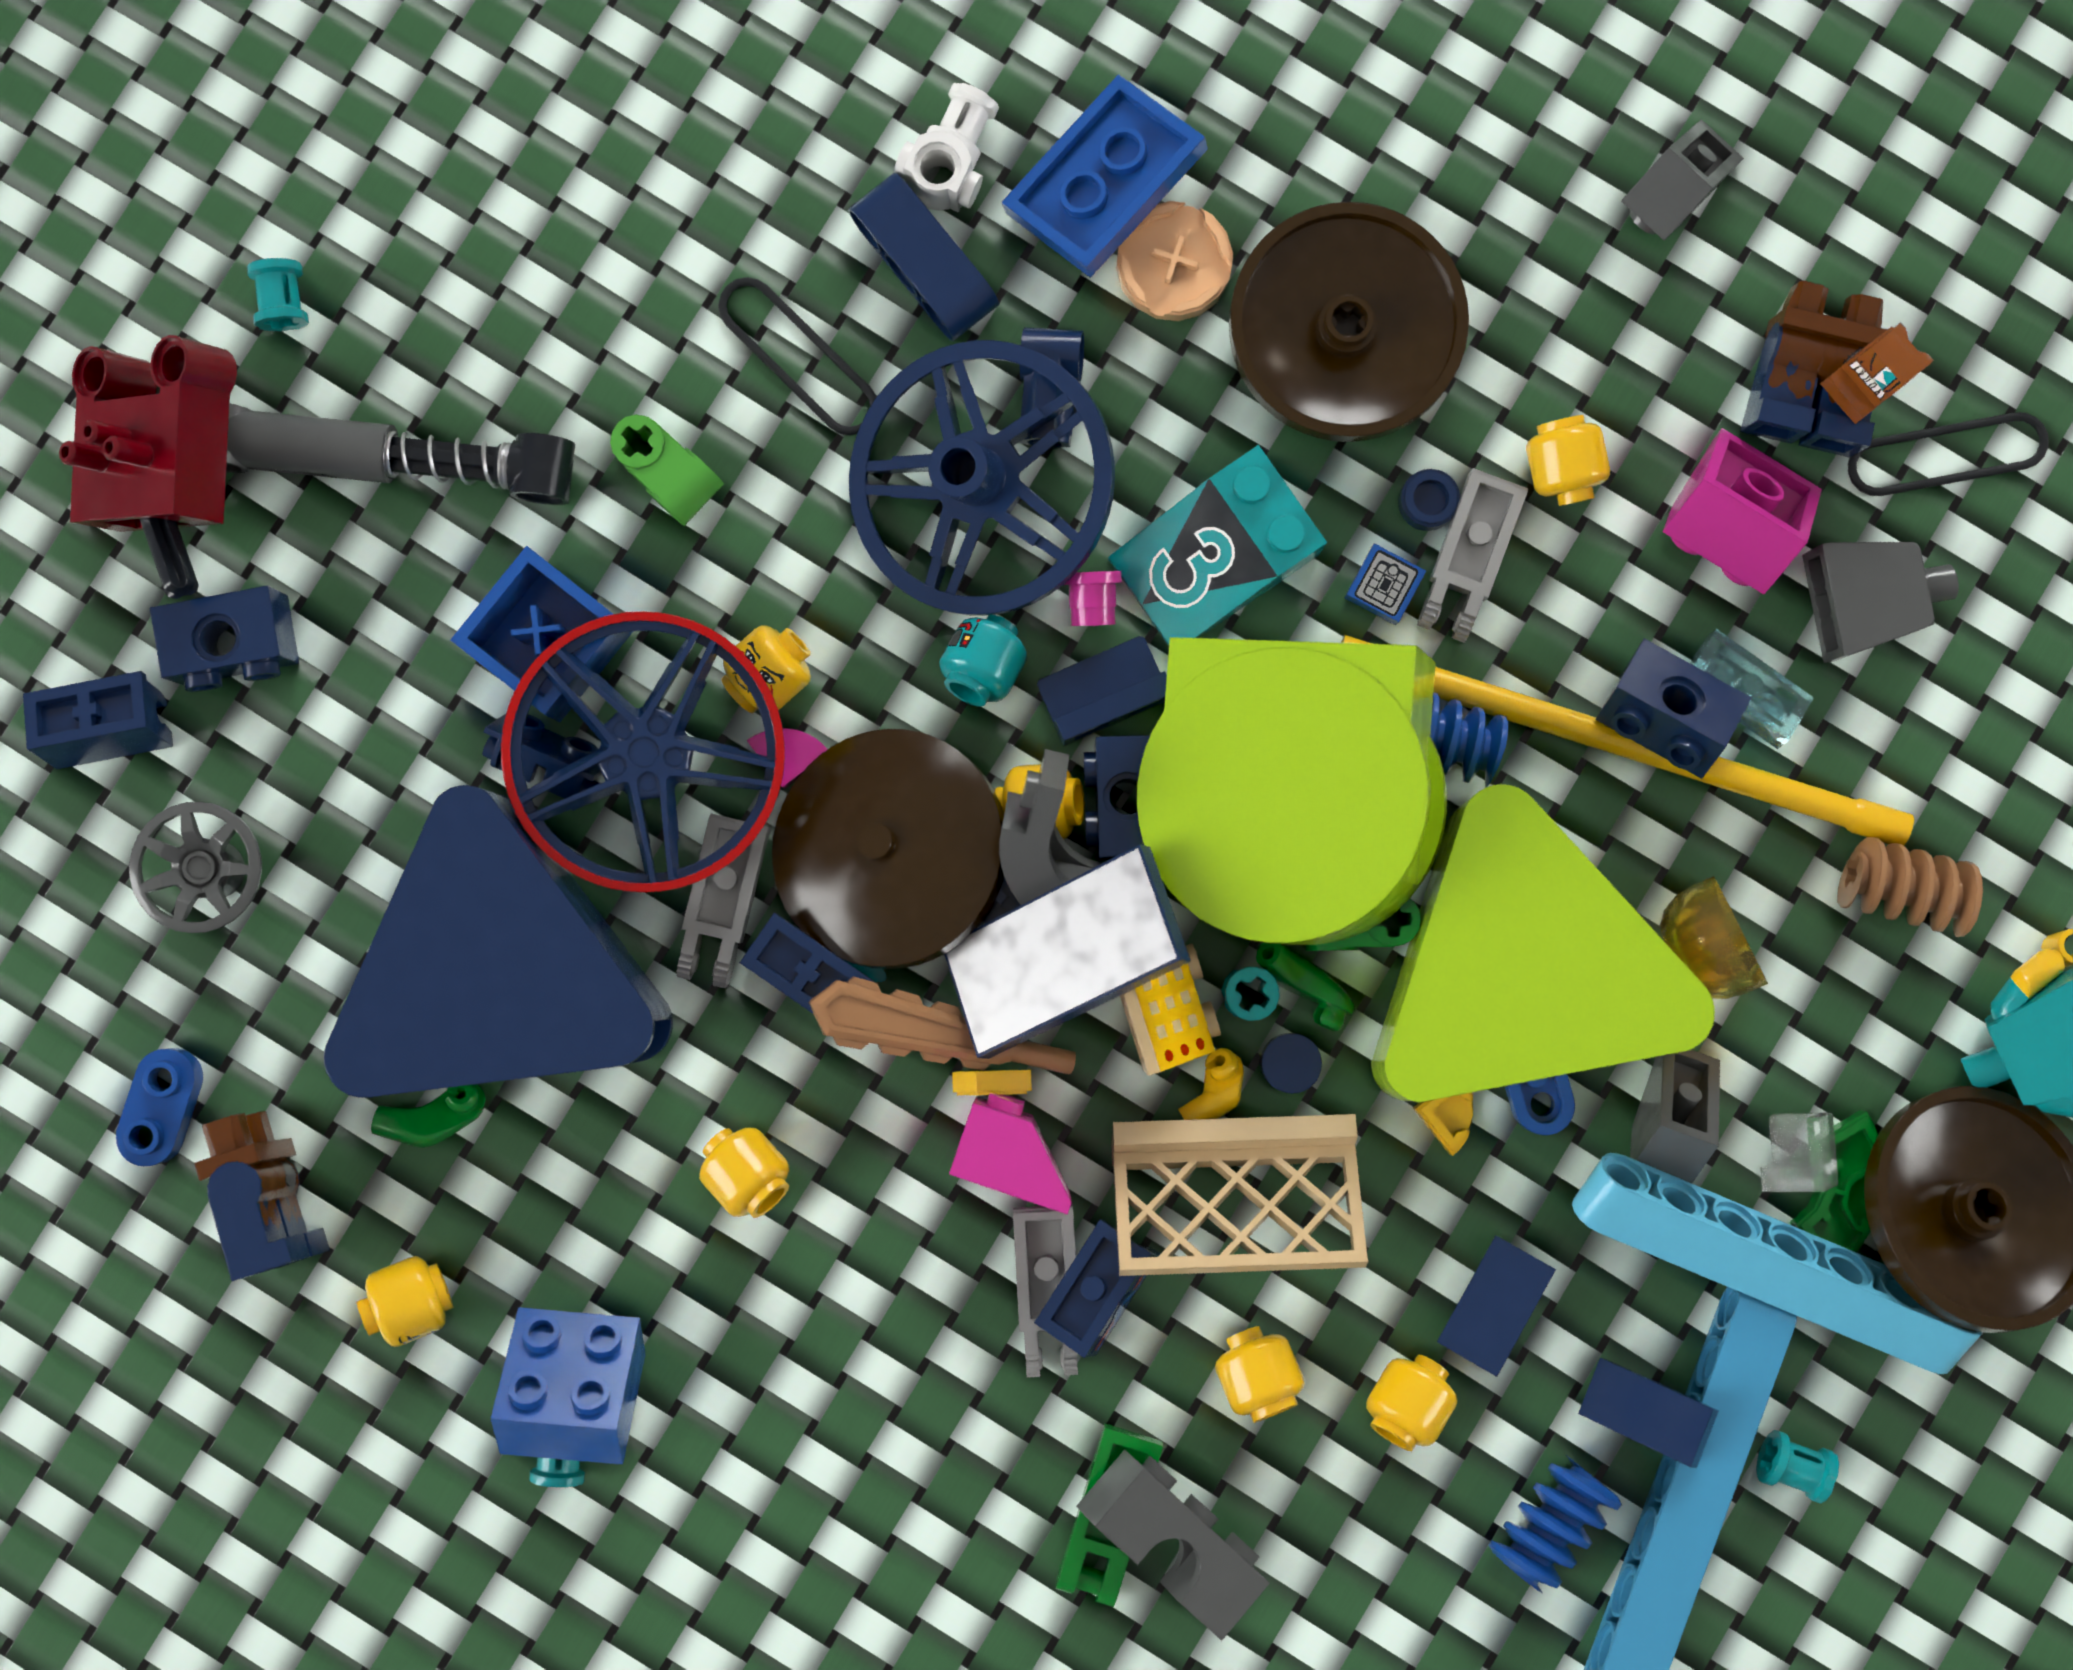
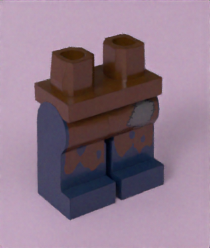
(1798, 356)
(255, 1196)

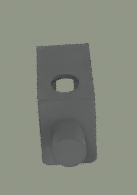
(1872, 593)

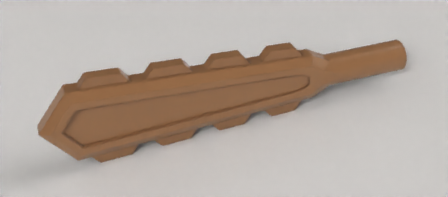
(899, 1023)

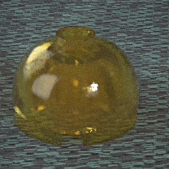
(1710, 941)

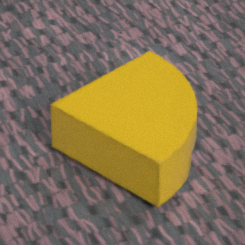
(994, 1082)
(1448, 1119)

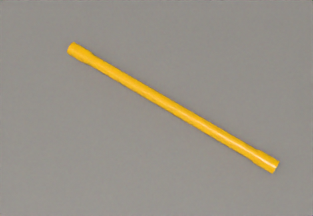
(1855, 815)

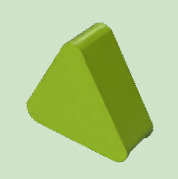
(1527, 965)

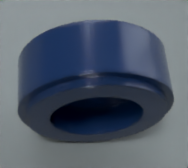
(1428, 499)
(1291, 1063)

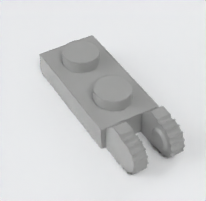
(1473, 548)
(722, 901)
(1042, 1257)

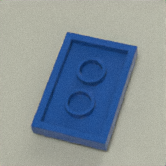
(1104, 175)

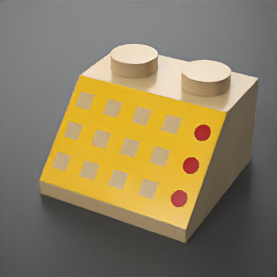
(1169, 1020)

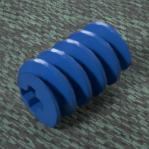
(1468, 739)
(1555, 1525)

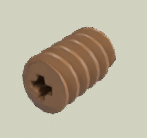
(1914, 882)

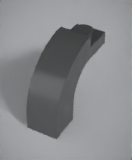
(1030, 845)

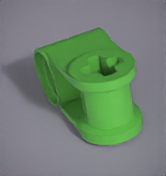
(670, 472)

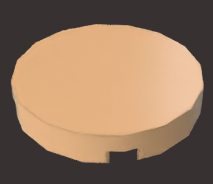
(1175, 262)

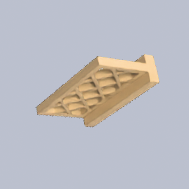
(1245, 1144)

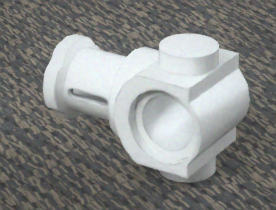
(952, 147)

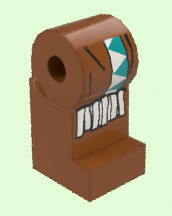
(1875, 373)

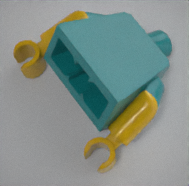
(2033, 1032)

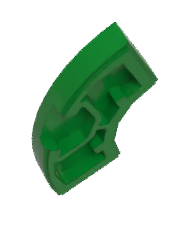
(1840, 1211)

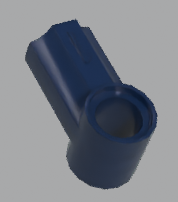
(1067, 350)

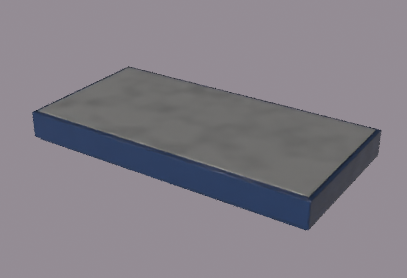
(1066, 952)

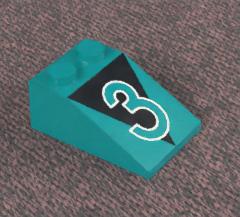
(1218, 548)

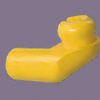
(1221, 1087)

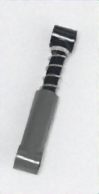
(531, 467)

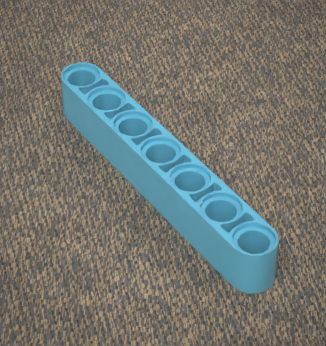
(1765, 1260)

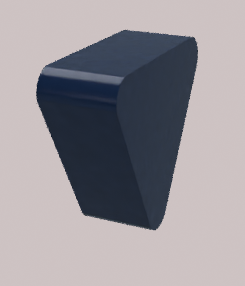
(489, 968)

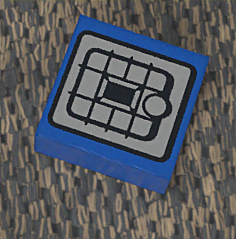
(1385, 584)

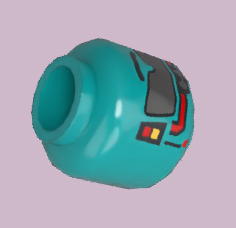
(983, 660)

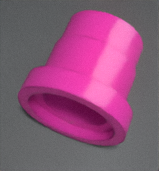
(1093, 597)

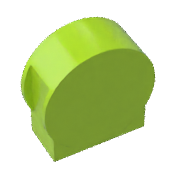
(1293, 785)

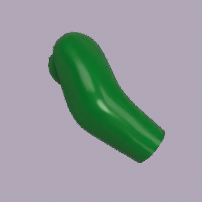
(1307, 981)
(432, 1122)

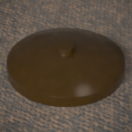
(1348, 321)
(889, 849)
(1975, 1208)

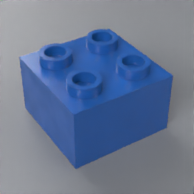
(527, 614)
(569, 1386)

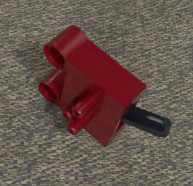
(151, 455)

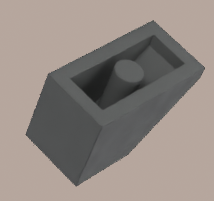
(1680, 180)
(1678, 1115)

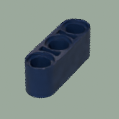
(923, 256)

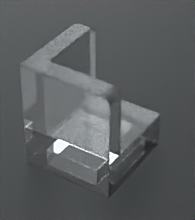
(1801, 1153)

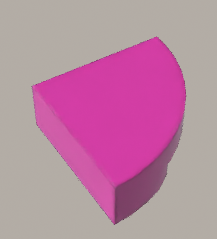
(800, 751)

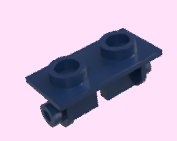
(547, 750)

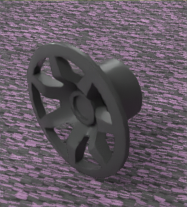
(198, 867)

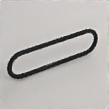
(775, 368)
(1952, 478)

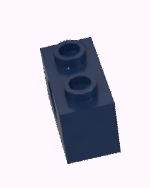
(190, 630)
(1673, 709)
(1112, 763)

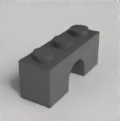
(1139, 1510)

